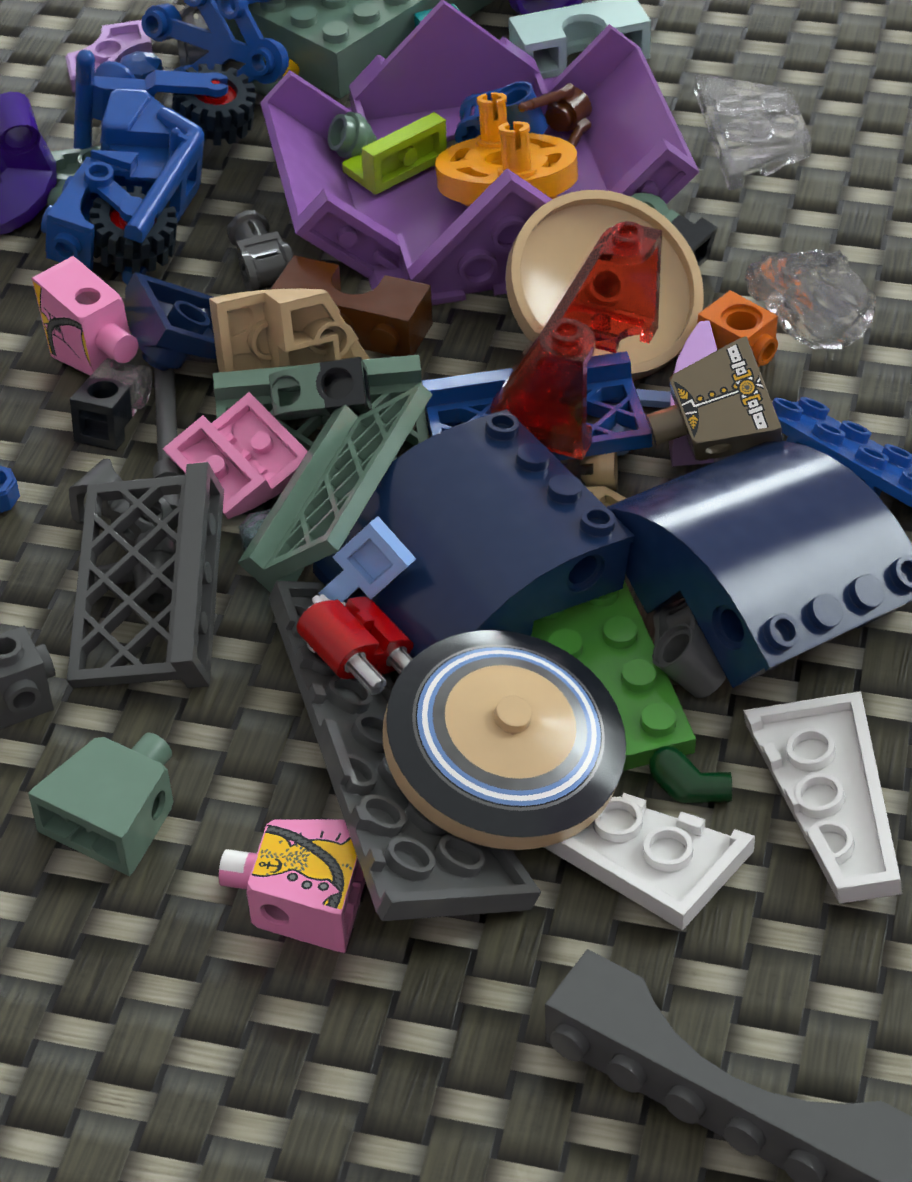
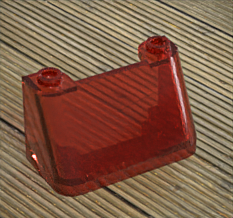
(603, 302)

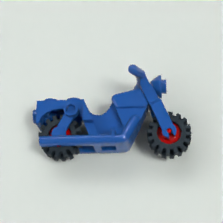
(149, 160)

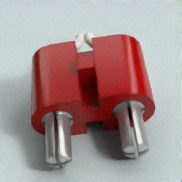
(355, 640)

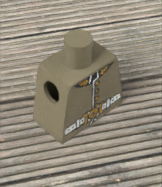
(719, 405)

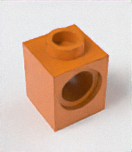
(738, 317)

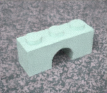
(565, 30)

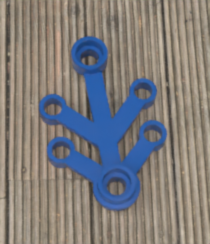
(220, 40)

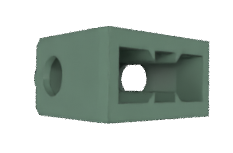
(107, 800)

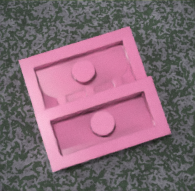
(246, 452)

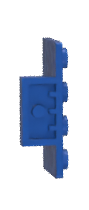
(848, 443)

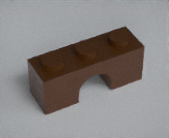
(386, 319)

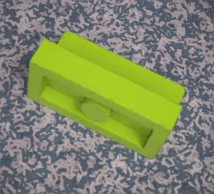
(398, 154)

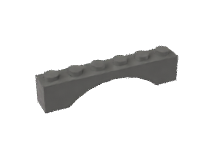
(614, 1025)

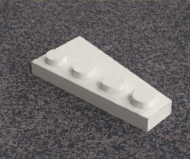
(832, 785)
(657, 858)

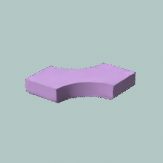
(112, 45)

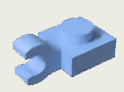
(368, 562)

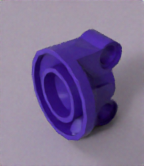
(25, 163)

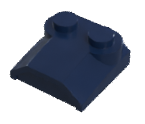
(169, 322)

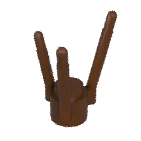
(565, 110)

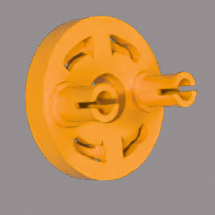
(475, 164)

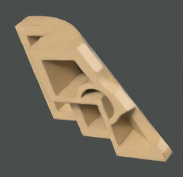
(280, 329)

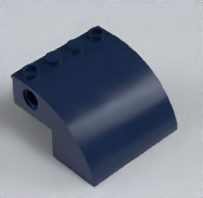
(492, 532)
(768, 553)

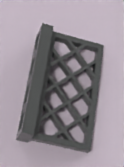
(193, 584)

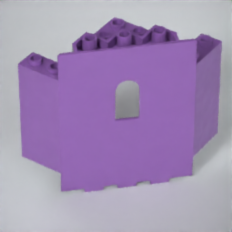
(412, 226)

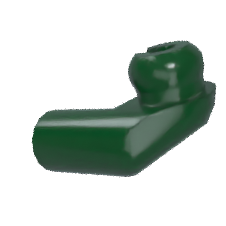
(685, 782)

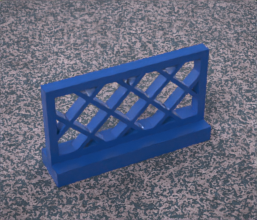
(608, 381)

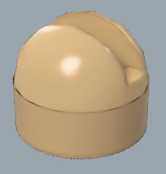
(604, 470)

